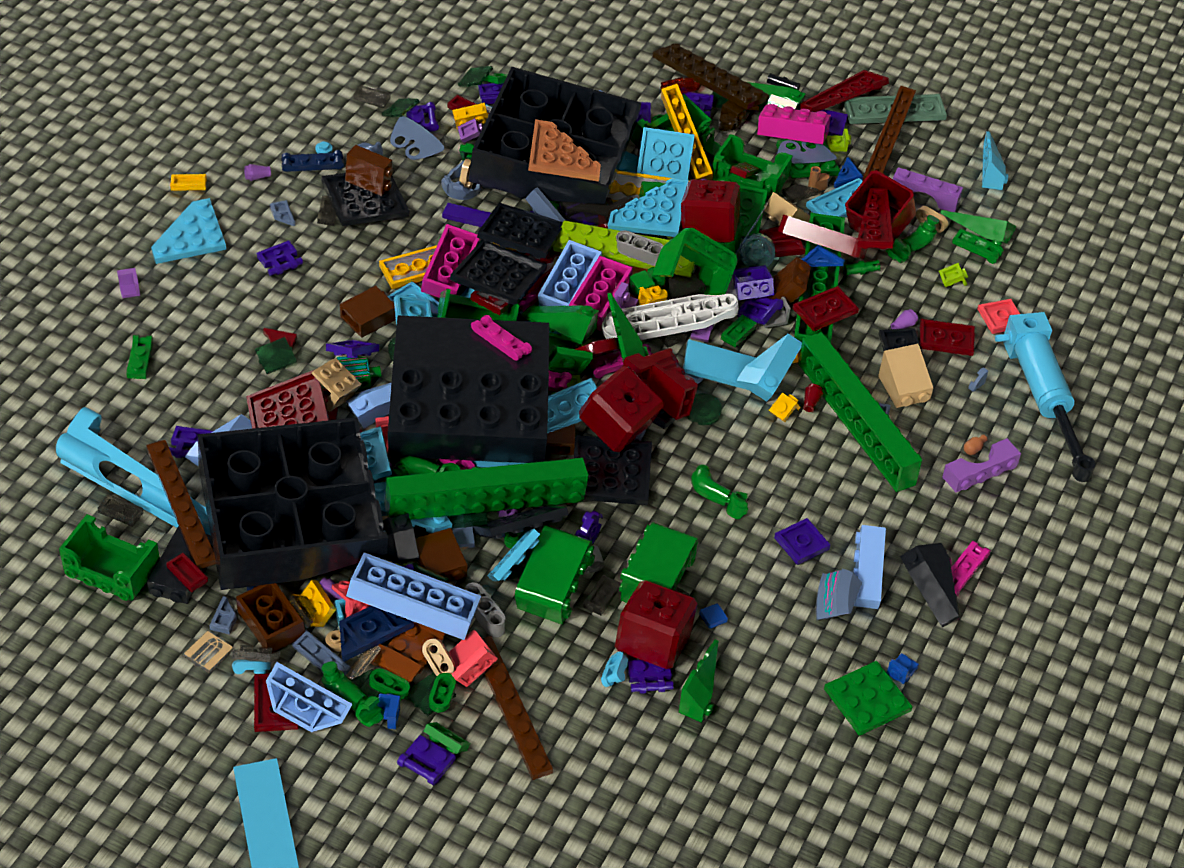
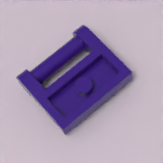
(416, 114)
(759, 312)
(429, 755)

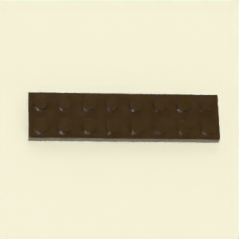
(711, 76)

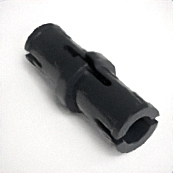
(782, 81)

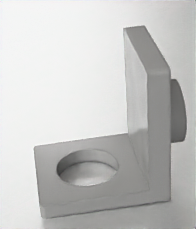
(779, 317)

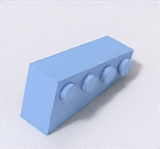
(869, 565)

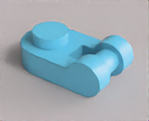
(240, 666)
(614, 669)

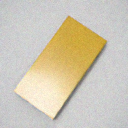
(184, 182)

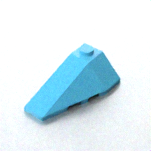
(993, 169)
(768, 369)

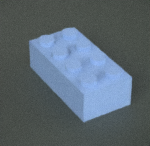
(567, 274)

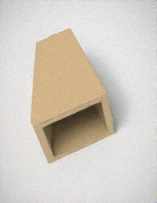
(905, 376)

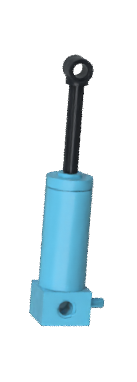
(1028, 340)

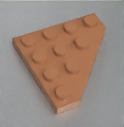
(558, 155)

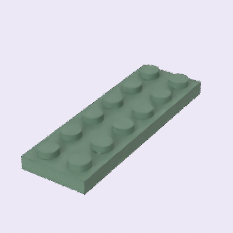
(876, 109)

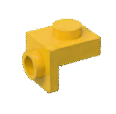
(784, 406)

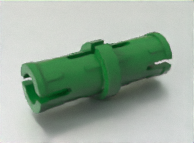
(861, 267)

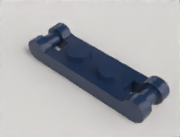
(311, 162)

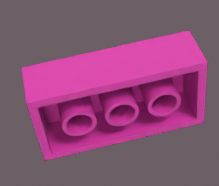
(794, 124)
(450, 252)
(602, 279)

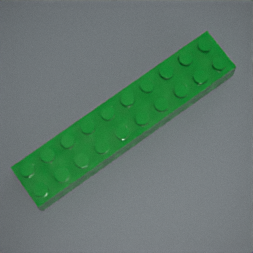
(820, 278)
(860, 412)
(486, 489)

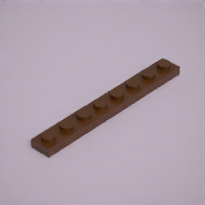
(890, 130)
(181, 504)
(516, 716)

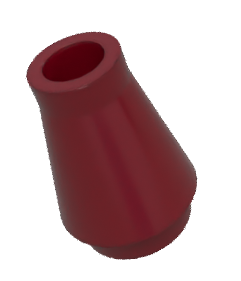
(812, 396)

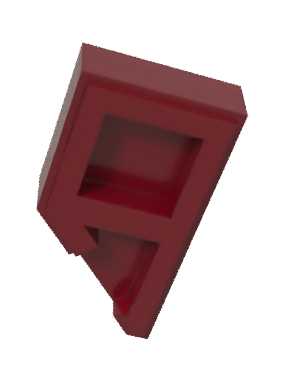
(274, 335)

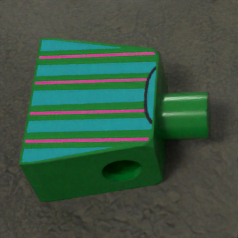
(360, 369)

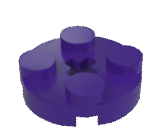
(590, 526)

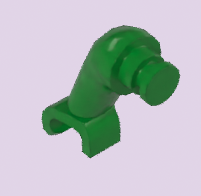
(918, 239)
(414, 465)
(709, 489)
(366, 707)

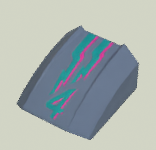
(836, 594)

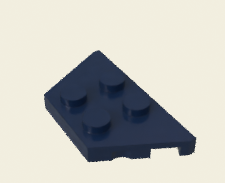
(368, 630)

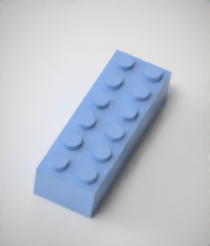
(413, 596)

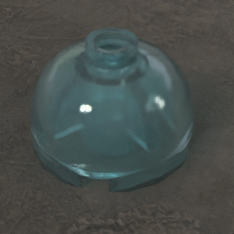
(757, 250)

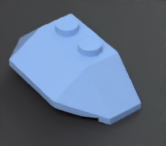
(304, 700)

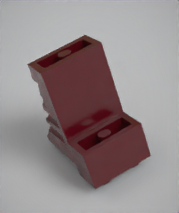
(666, 379)

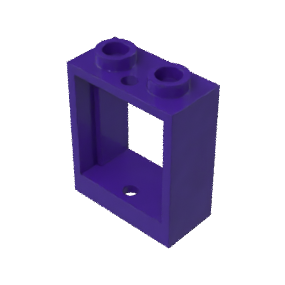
(754, 285)

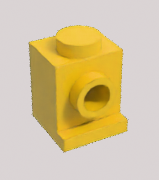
(651, 295)

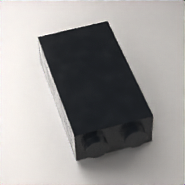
(162, 581)

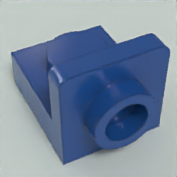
(902, 668)
(391, 705)

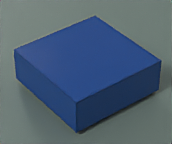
(713, 616)

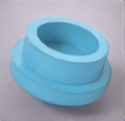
(323, 147)

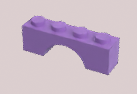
(944, 193)
(964, 474)

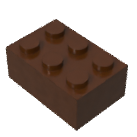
(270, 616)

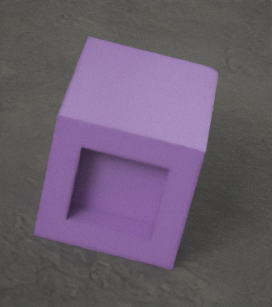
(128, 283)

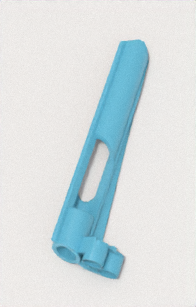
(84, 450)

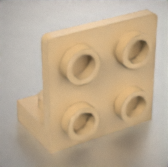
(337, 381)

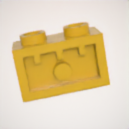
(468, 113)
(320, 602)

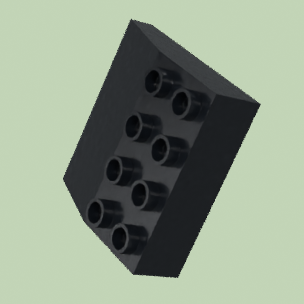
(590, 117)
(465, 396)
(289, 501)

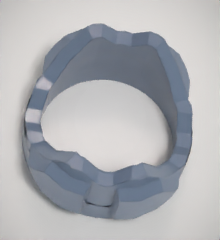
(457, 189)

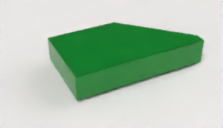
(497, 78)

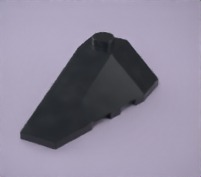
(401, 539)
(932, 574)

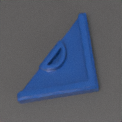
(847, 173)
(822, 257)

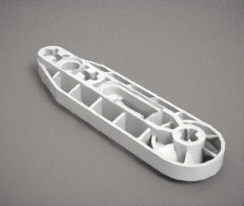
(675, 315)

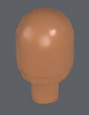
(974, 445)

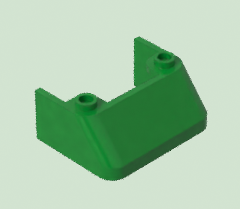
(715, 260)
(462, 307)

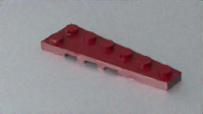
(851, 87)
(876, 222)

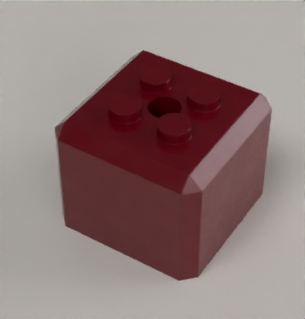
(900, 202)
(711, 208)
(614, 418)
(655, 624)

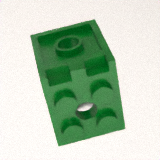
(564, 356)

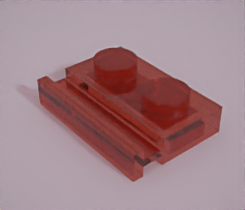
(685, 85)

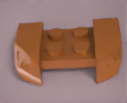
(404, 652)

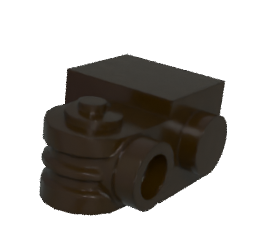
(731, 116)

